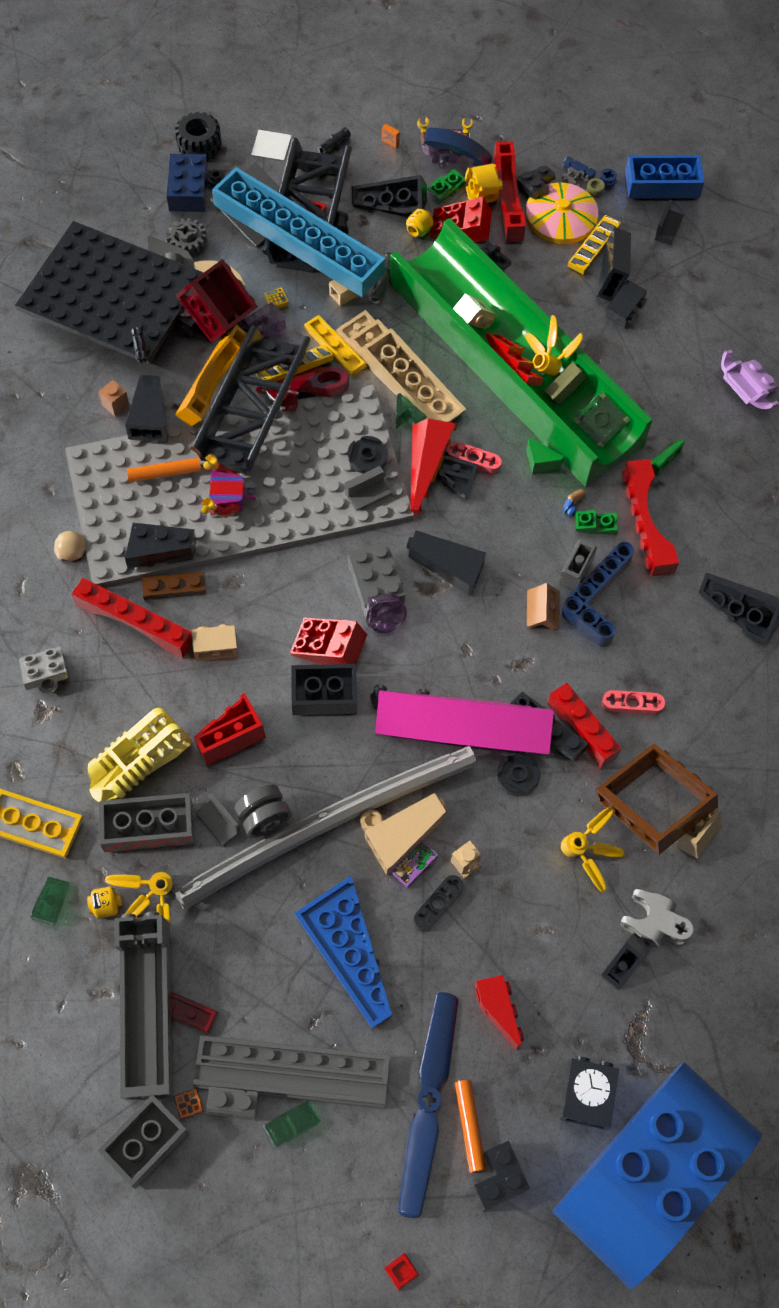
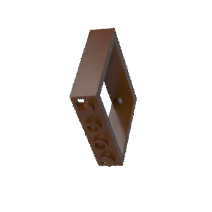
(653, 755)

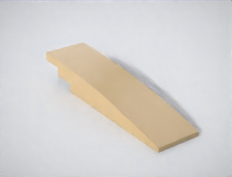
(399, 367)

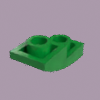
(446, 186)
(596, 523)

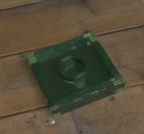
(601, 419)

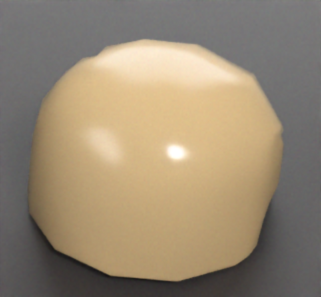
(70, 546)

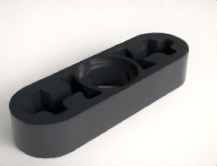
(454, 894)

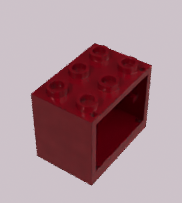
(216, 300)

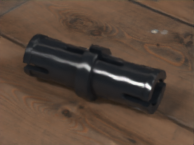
(334, 141)

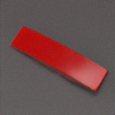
(512, 355)

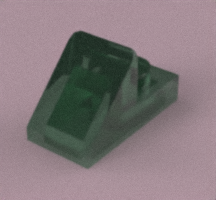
(407, 411)

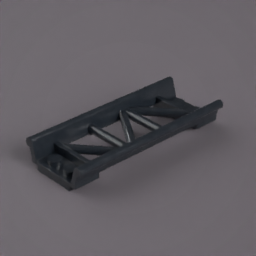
(317, 165)
(235, 454)

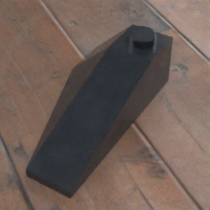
(394, 195)
(747, 607)

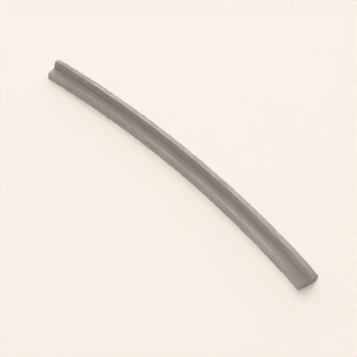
(321, 822)

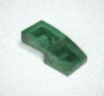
(291, 1124)

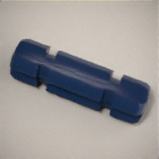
(568, 162)

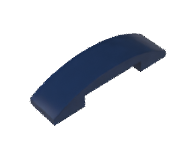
(459, 143)

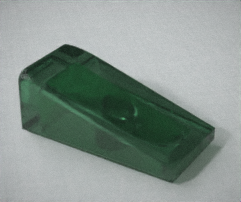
(50, 901)

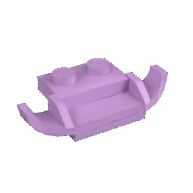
(749, 381)

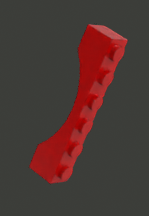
(511, 210)
(659, 552)
(159, 629)

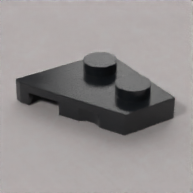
(458, 475)

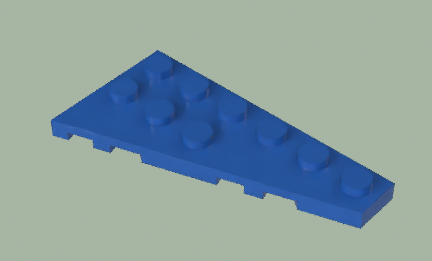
(342, 938)

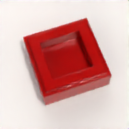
(401, 1271)

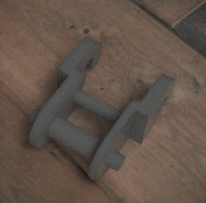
(577, 174)

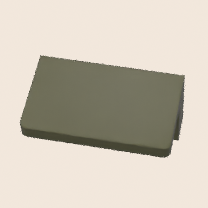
(565, 383)

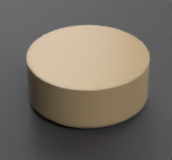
(370, 819)

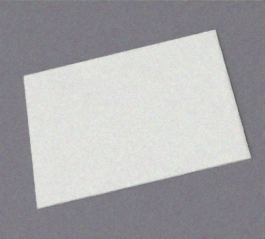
(271, 144)

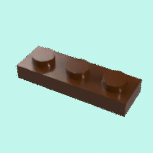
(173, 585)

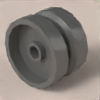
(262, 811)

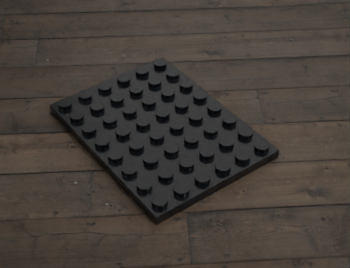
(107, 289)

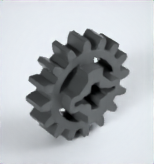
(187, 235)

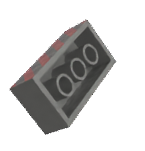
(146, 822)

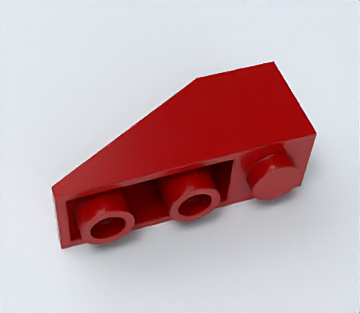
(496, 1005)

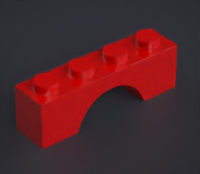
(570, 707)

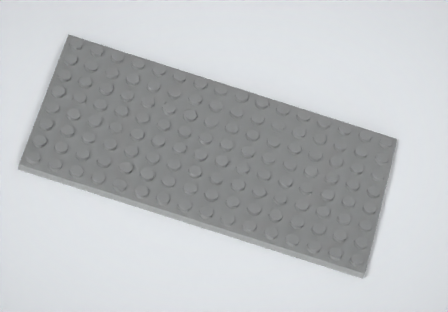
(295, 480)

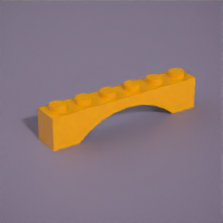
(199, 397)

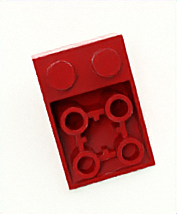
(470, 216)
(329, 641)

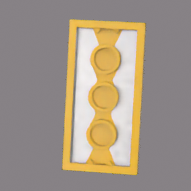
(37, 824)

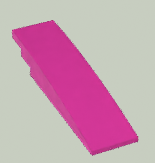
(464, 721)

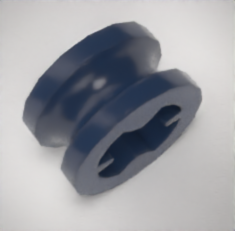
(608, 173)

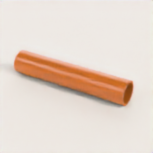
(164, 470)
(470, 1126)

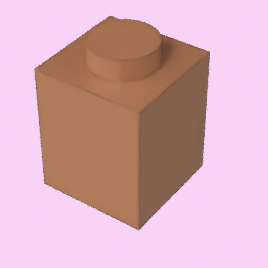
(113, 398)

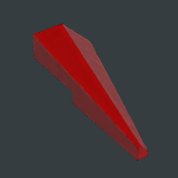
(428, 445)

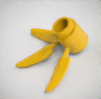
(544, 361)
(571, 850)
(143, 901)

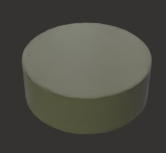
(595, 187)

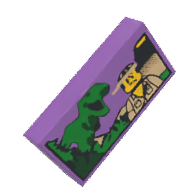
(414, 864)

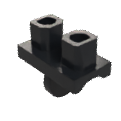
(496, 256)

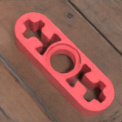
(489, 457)
(626, 708)

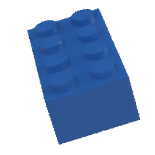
(664, 176)

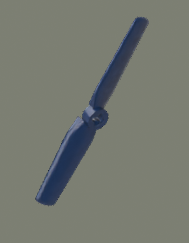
(424, 1127)

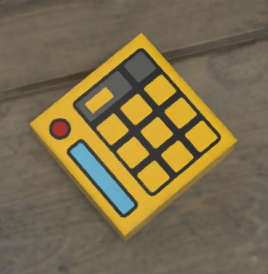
(277, 297)

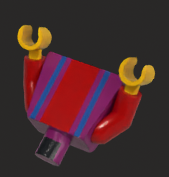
(226, 490)

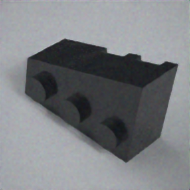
(159, 544)

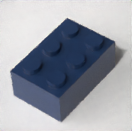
(187, 182)

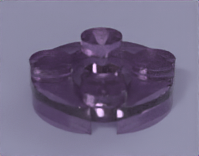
(382, 603)

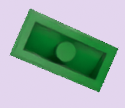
(666, 456)

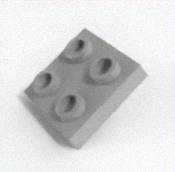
(43, 670)

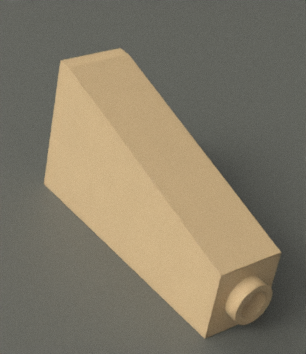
(403, 831)

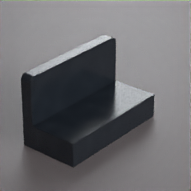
(668, 225)

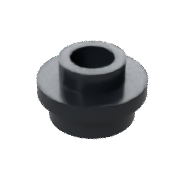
(215, 177)

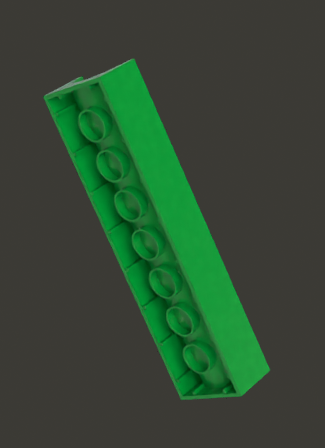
(458, 266)

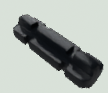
(139, 345)

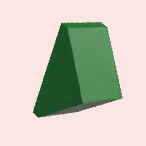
(542, 458)

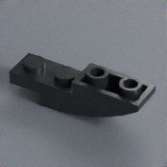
(562, 738)

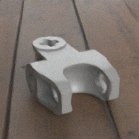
(660, 920)

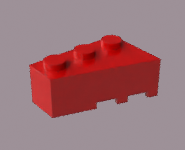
(230, 732)

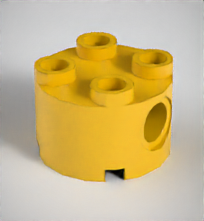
(483, 182)

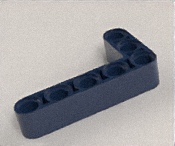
(594, 590)

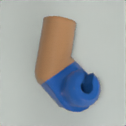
(576, 496)

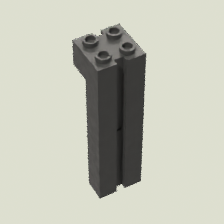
(145, 1006)

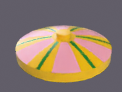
(563, 214)

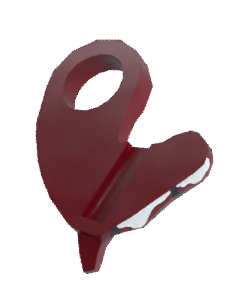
(310, 382)

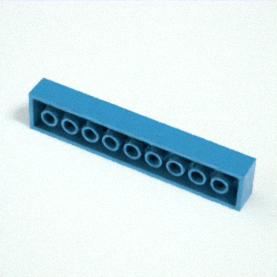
(299, 231)

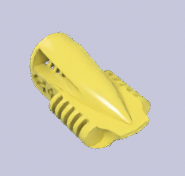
(132, 761)

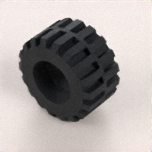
(198, 134)

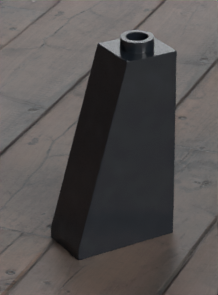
(615, 264)
(147, 411)
(448, 560)

